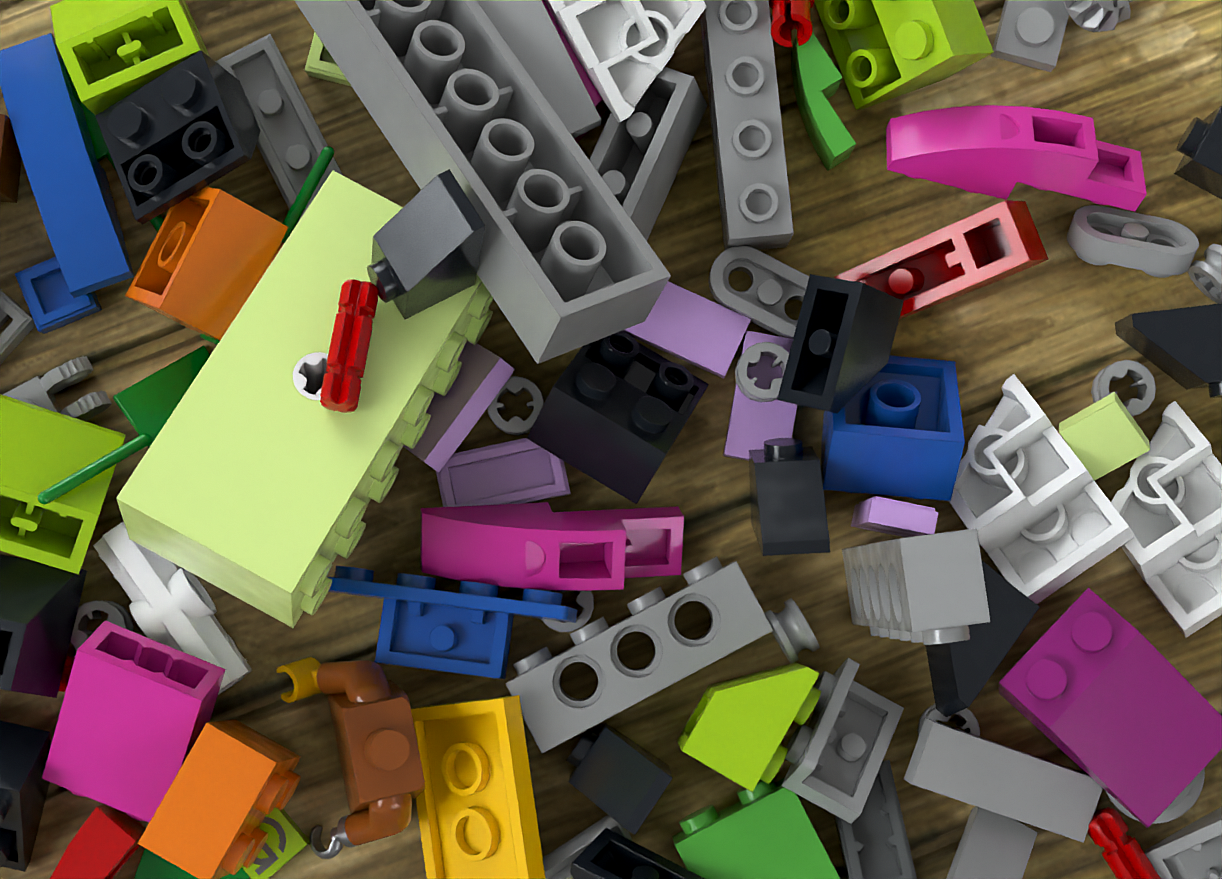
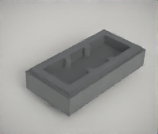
(877, 840)

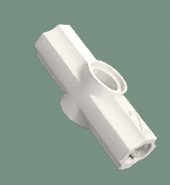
(171, 604)

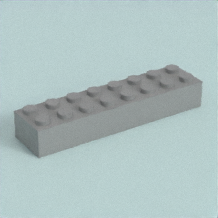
(458, 99)

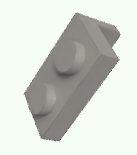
(842, 745)

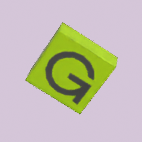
(281, 846)

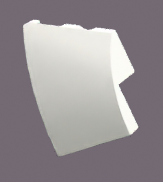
(624, 42)
(1033, 499)
(1177, 521)

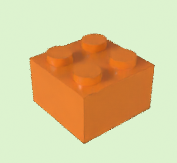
(207, 261)
(220, 800)

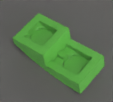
(814, 82)

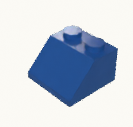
(897, 433)

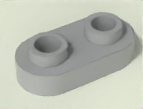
(1132, 240)
(770, 289)

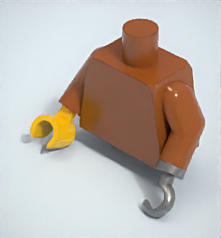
(373, 745)

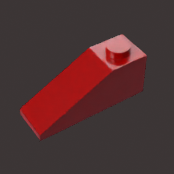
(956, 258)

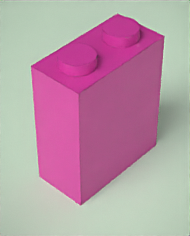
(129, 719)

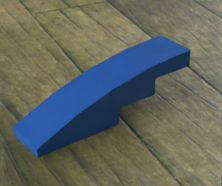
(63, 167)

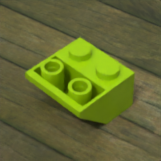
(121, 44)
(901, 44)
(36, 453)
(745, 719)

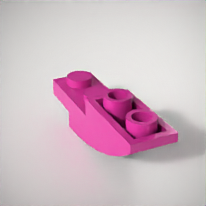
(998, 146)
(548, 549)

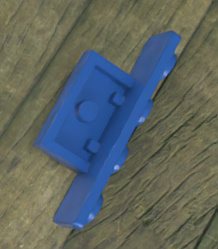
(447, 629)

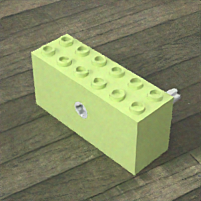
(250, 467)

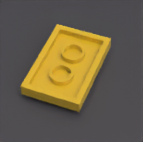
(477, 791)

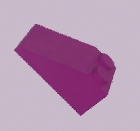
(1115, 707)

